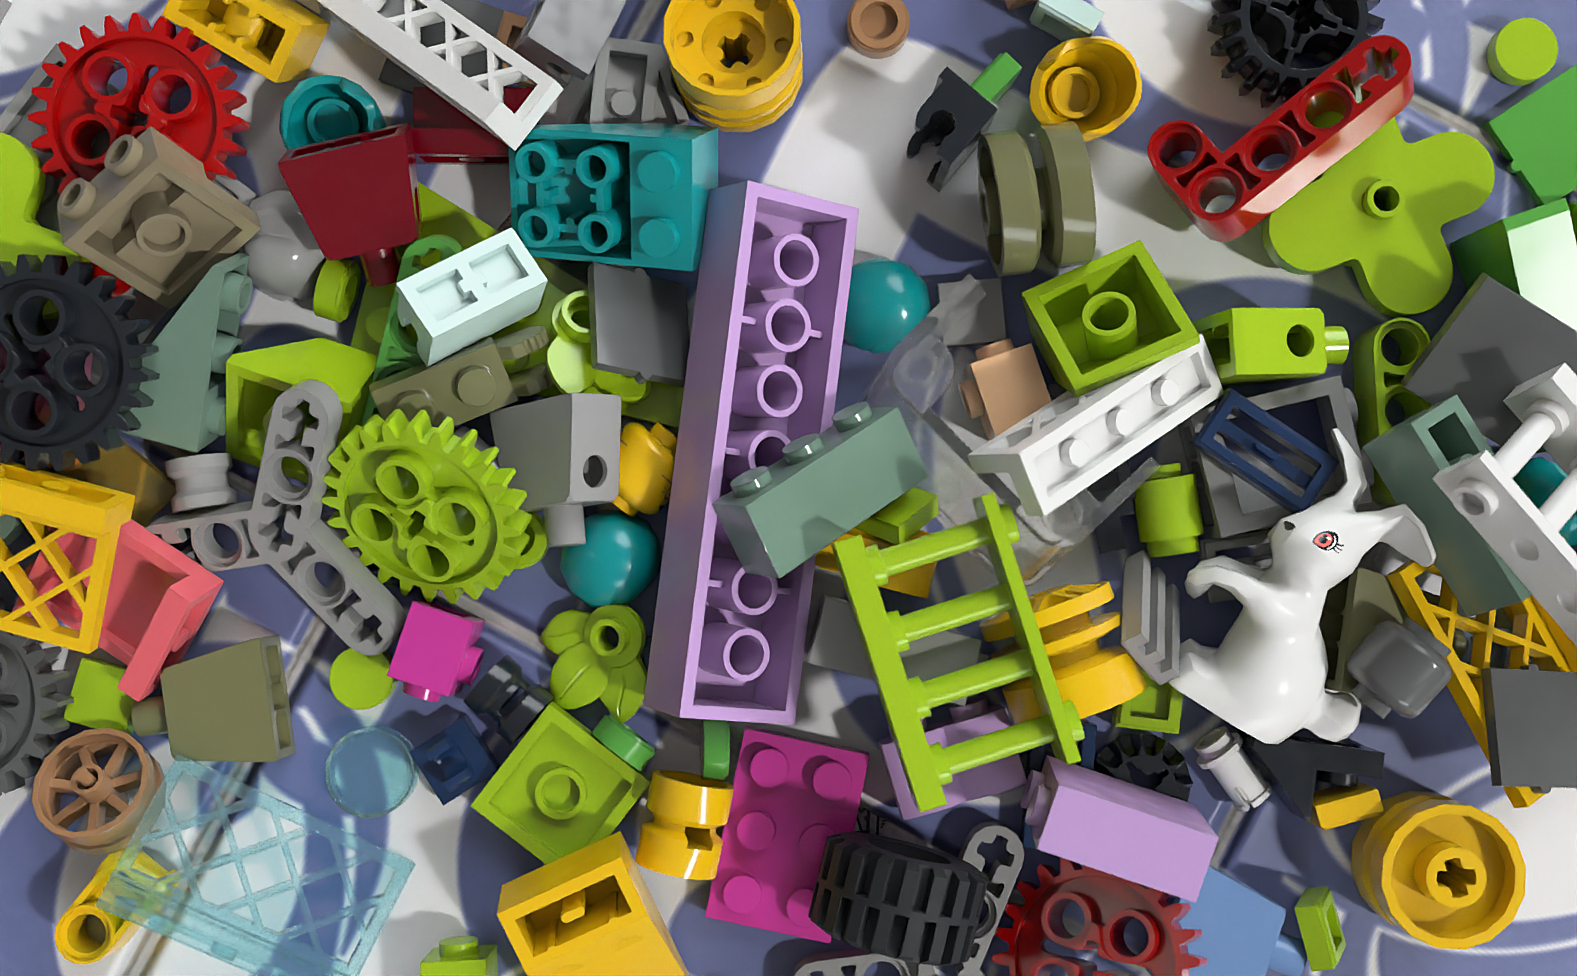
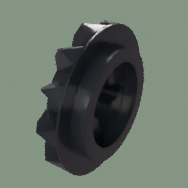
(1148, 755)

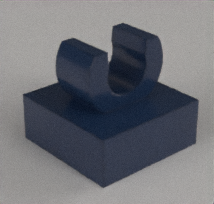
(455, 760)

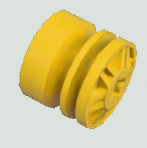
(708, 32)
(1082, 669)

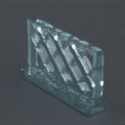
(215, 927)

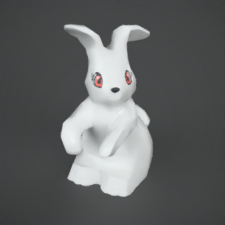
(1274, 658)

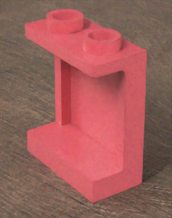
(151, 604)

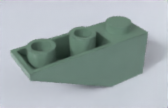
(193, 360)

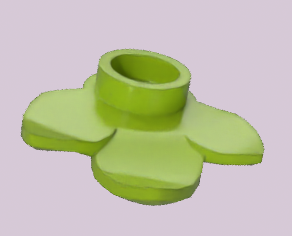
(570, 354)
(591, 665)

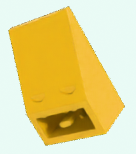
(588, 917)

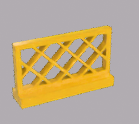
(73, 507)
(1533, 634)

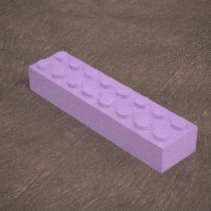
(753, 383)

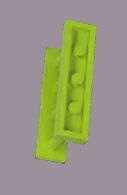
(910, 700)

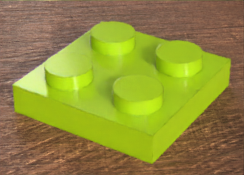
(560, 788)

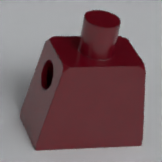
(359, 197)

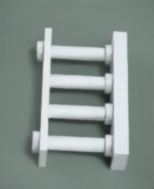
(1502, 512)

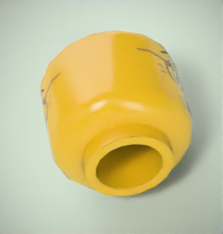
(645, 468)

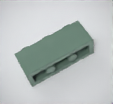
(1407, 462)
(819, 489)

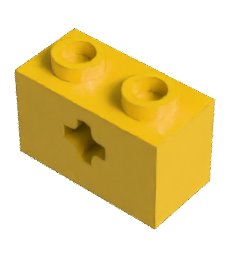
(265, 35)

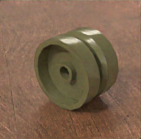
(1036, 198)

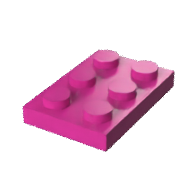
(780, 814)

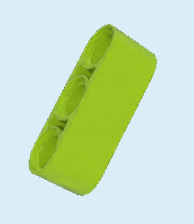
(1379, 381)

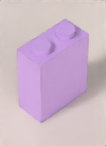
(1118, 828)

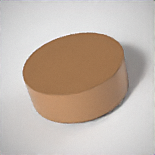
(878, 27)

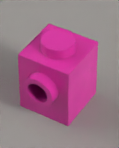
(437, 651)

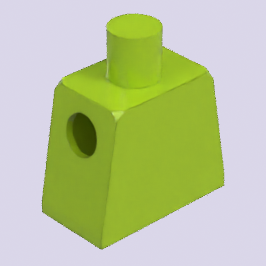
(1271, 344)

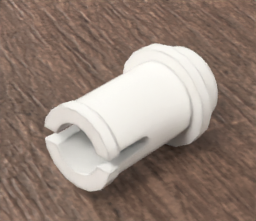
(1232, 768)

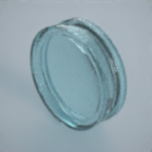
(371, 771)

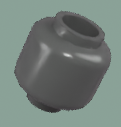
(1399, 668)

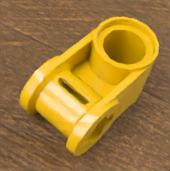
(71, 930)

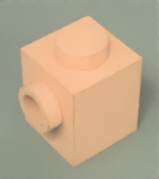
(1003, 386)

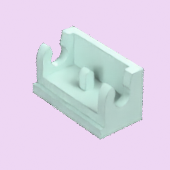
(470, 295)

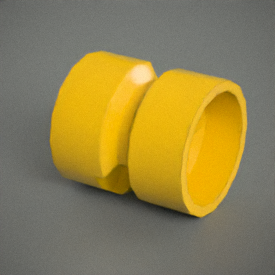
(684, 824)

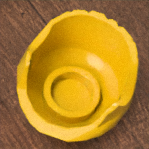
(1086, 83)

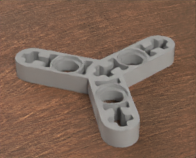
(311, 538)
(1001, 872)

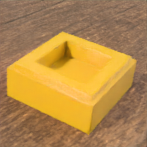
(1344, 805)

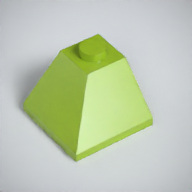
(263, 374)

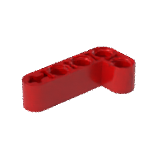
(1288, 133)

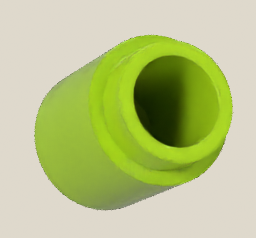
(1169, 512)

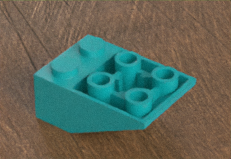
(614, 192)

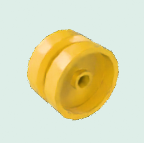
(1439, 869)

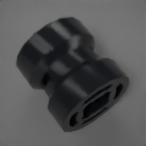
(498, 689)

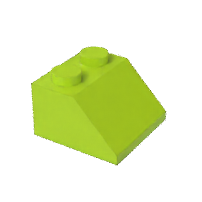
(1107, 320)

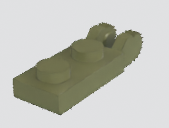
(466, 381)

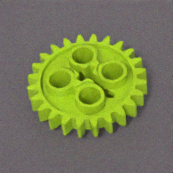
(426, 506)

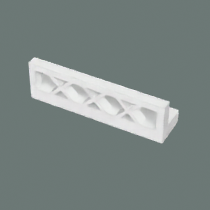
(441, 66)
(1087, 436)

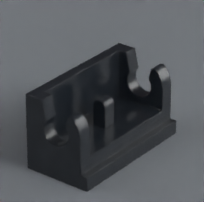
(954, 121)

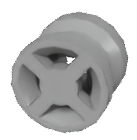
(201, 481)

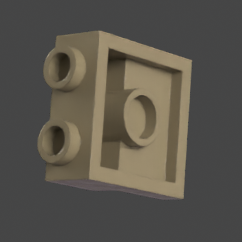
(153, 218)

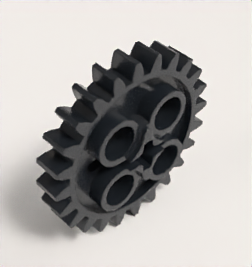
(86, 324)

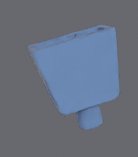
(1239, 930)

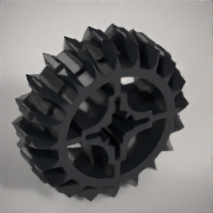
(1270, 20)

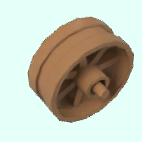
(98, 789)

